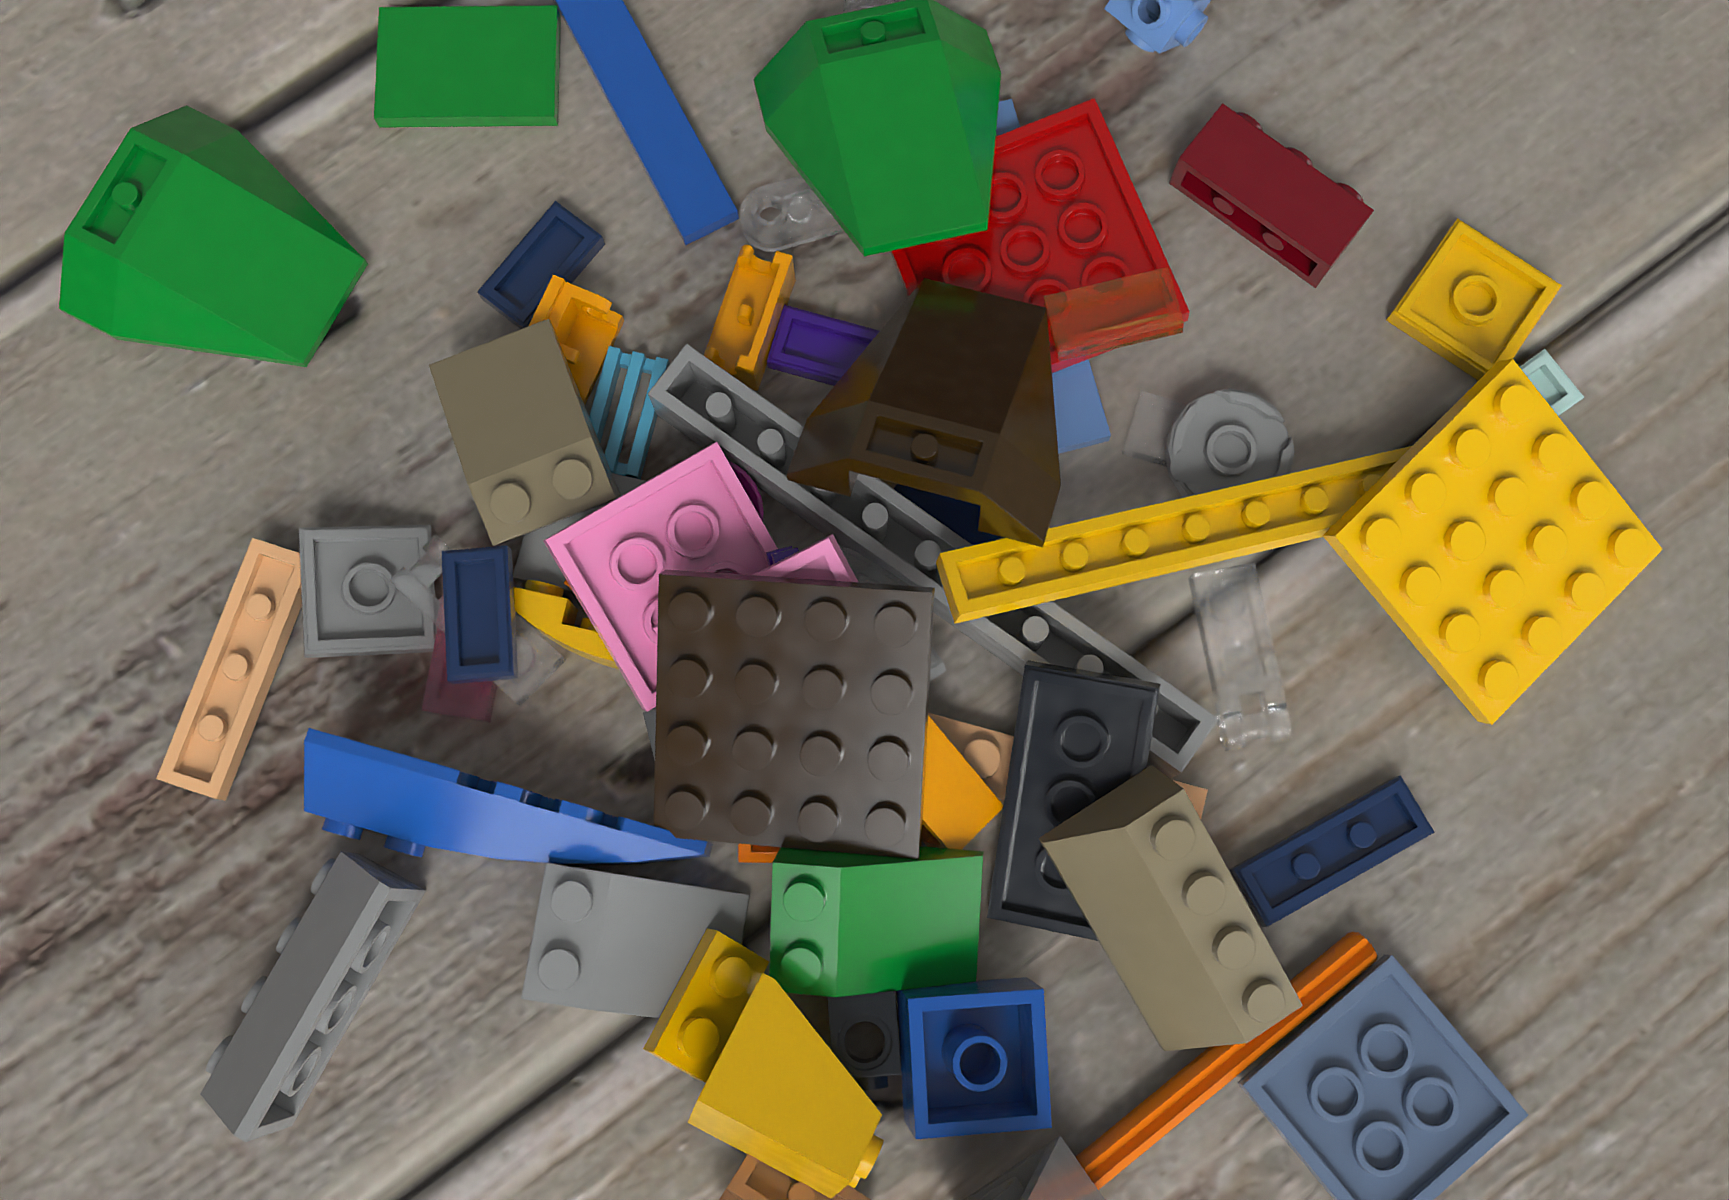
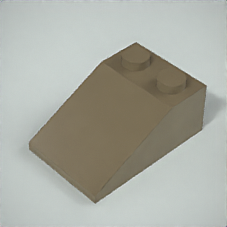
(522, 433)

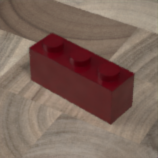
(1270, 194)

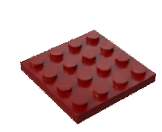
(1055, 222)

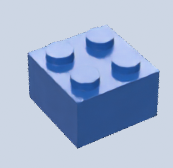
(974, 1058)

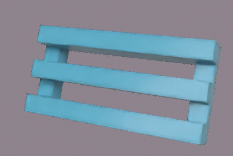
(636, 365)

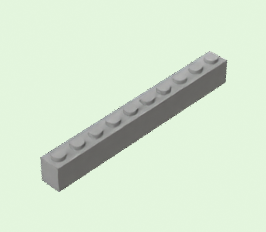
(903, 540)

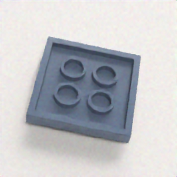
(1382, 1093)

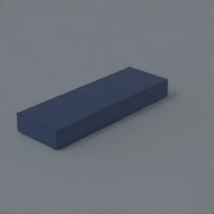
(1331, 851)

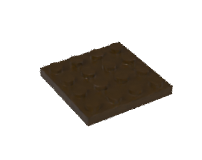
(792, 712)

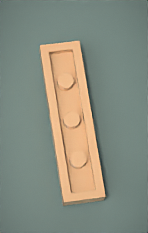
(236, 672)

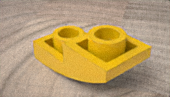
(555, 618)

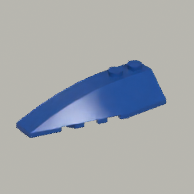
(462, 813)

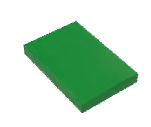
(467, 66)

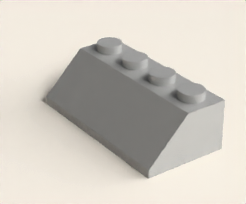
(309, 996)

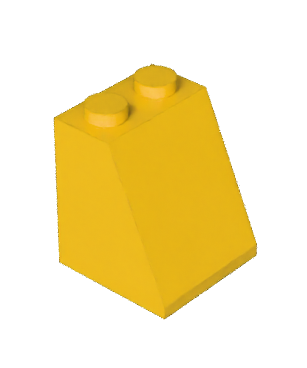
(789, 1098)

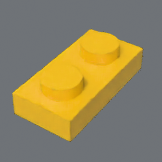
(706, 1005)

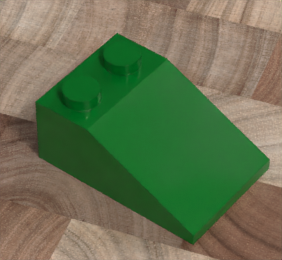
(874, 920)

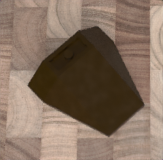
(948, 405)

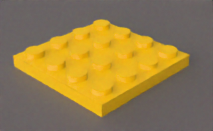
(1493, 541)

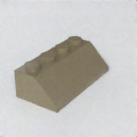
(1170, 916)

